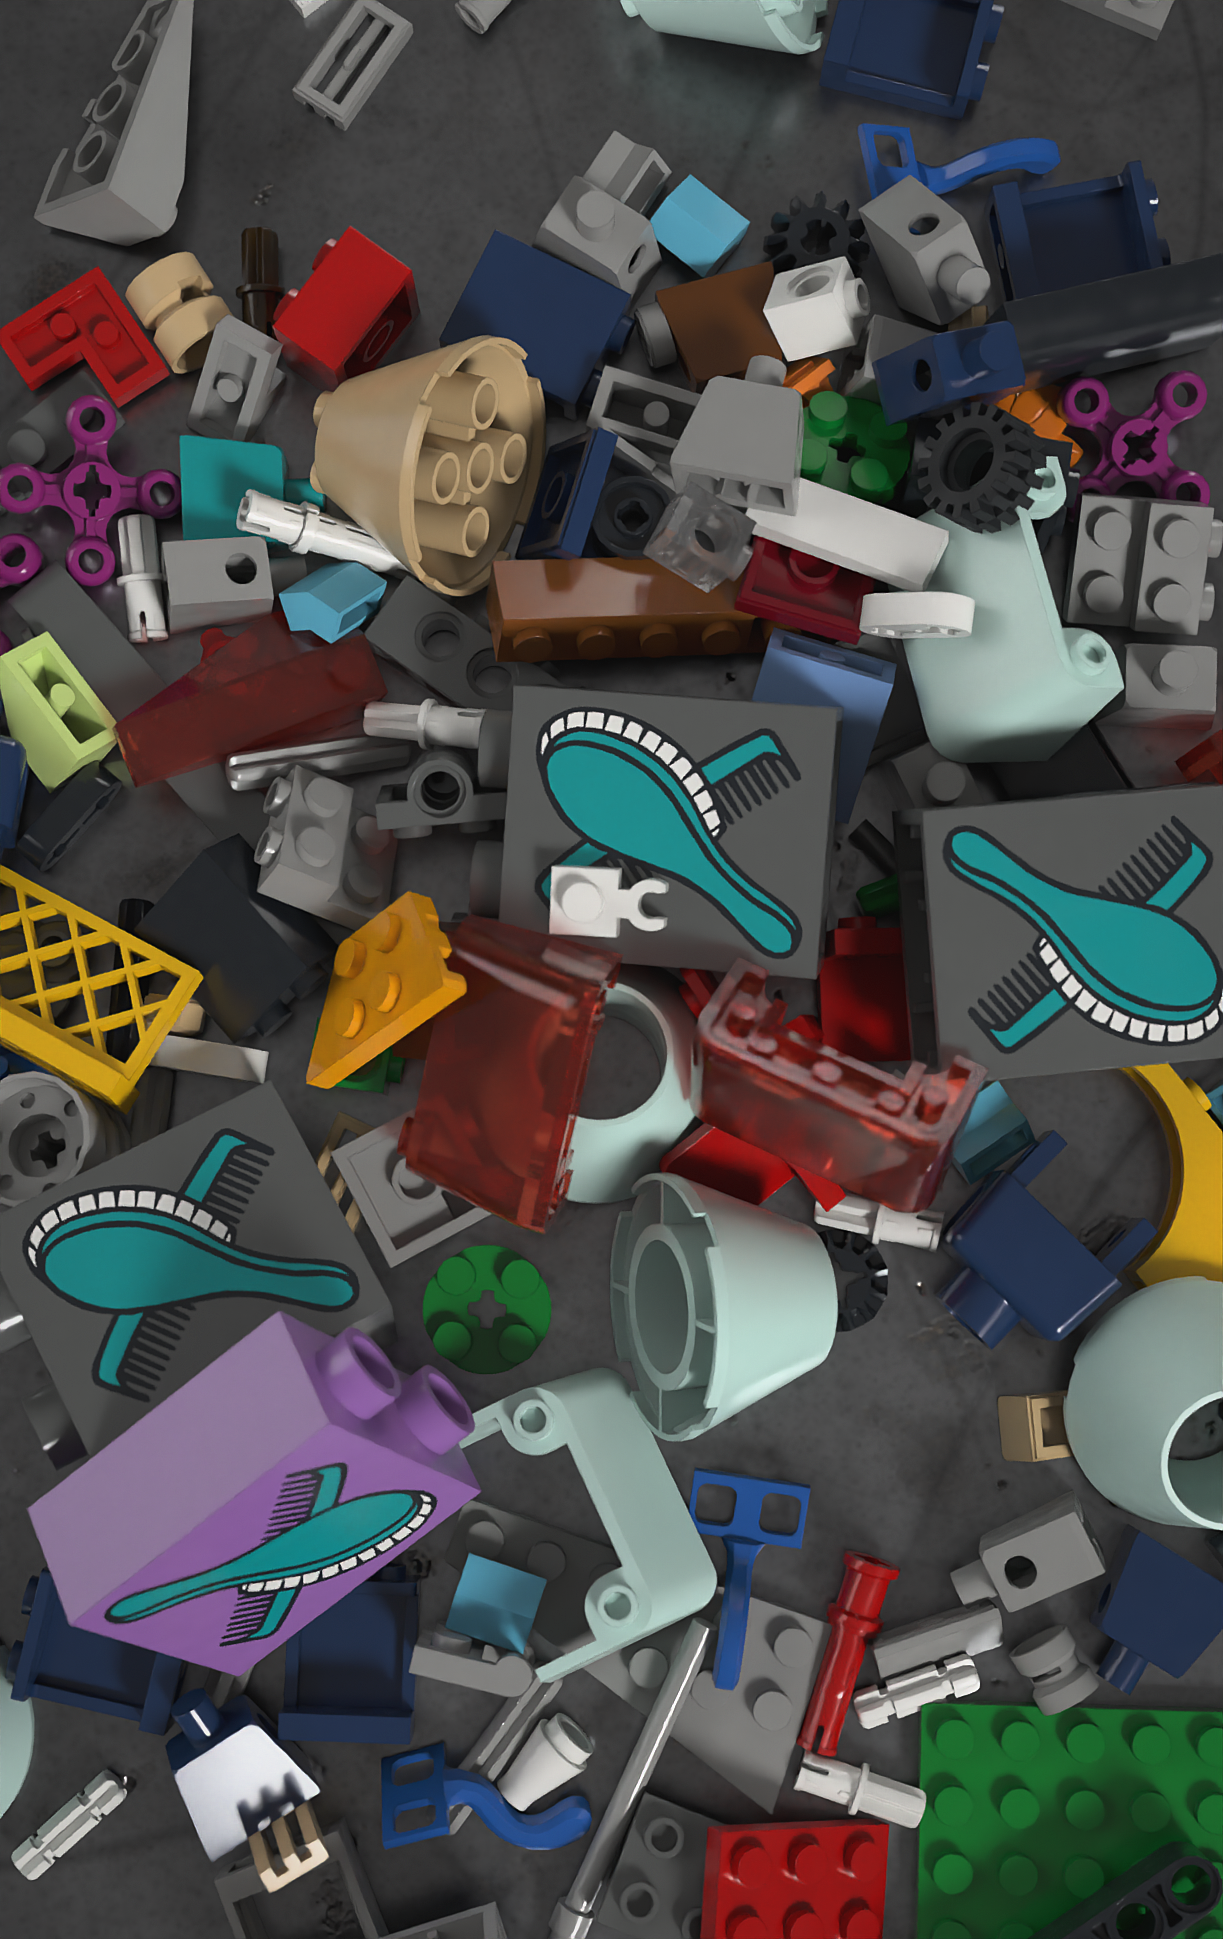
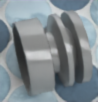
(42, 1118)

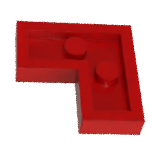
(89, 324)

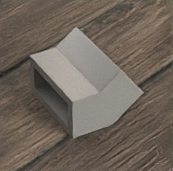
(629, 172)

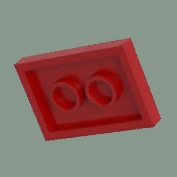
(795, 1880)

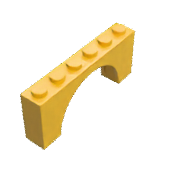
(1192, 1222)

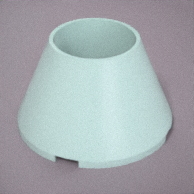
(622, 1150)
(714, 1303)
(1132, 1390)

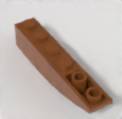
(616, 612)

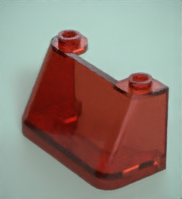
(509, 1070)
(823, 1106)

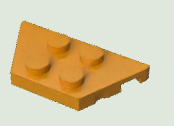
(382, 988)

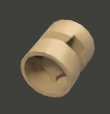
(178, 305)

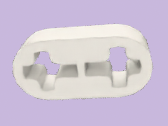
(917, 615)
(211, 1059)

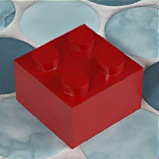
(346, 312)

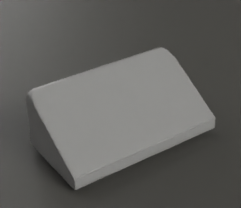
(937, 1639)

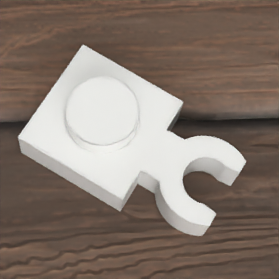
(593, 901)

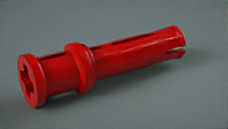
(853, 1621)

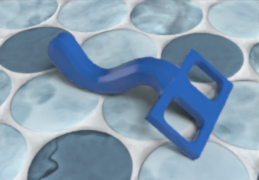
(1025, 153)
(743, 1541)
(450, 1786)

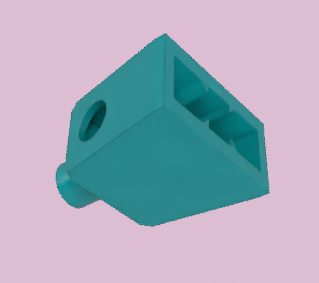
(217, 478)

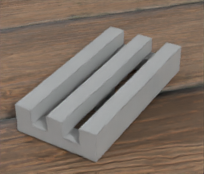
(325, 103)

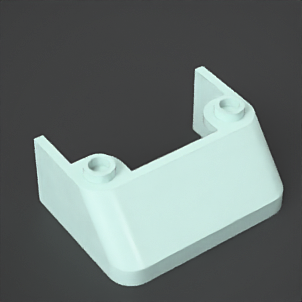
(660, 1549)

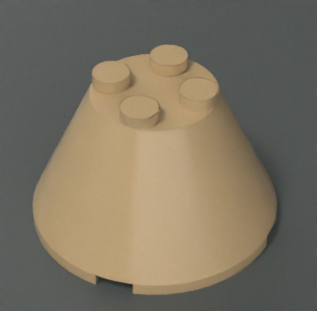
(436, 457)

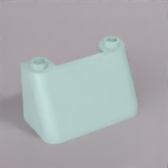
(1019, 677)

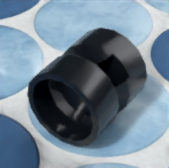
(627, 517)

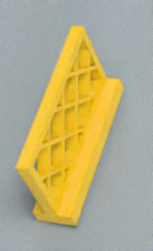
(62, 1049)

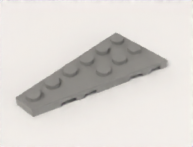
(737, 1732)

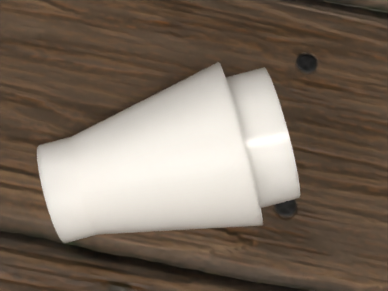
(548, 1759)

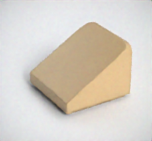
(1033, 1426)

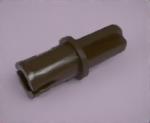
(260, 279)

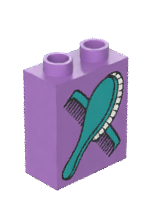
(256, 1496)

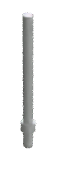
(574, 1913)

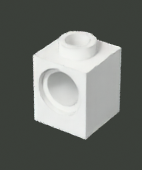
(817, 308)

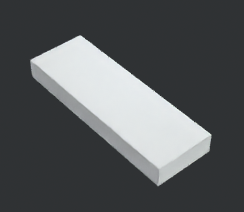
(857, 536)

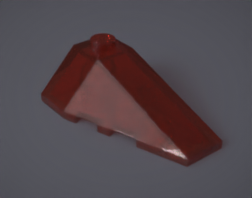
(250, 697)

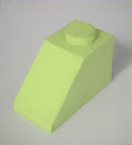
(53, 711)

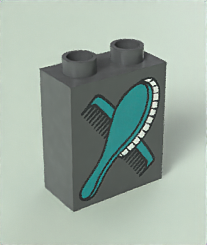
(674, 788)
(1064, 931)
(171, 1262)

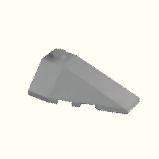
(133, 155)

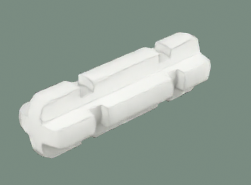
(911, 1690)
(69, 1825)

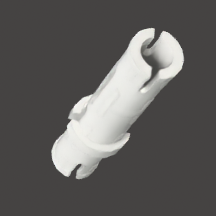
(309, 529)

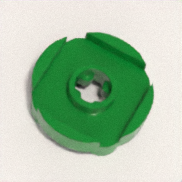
(860, 425)
(513, 1336)

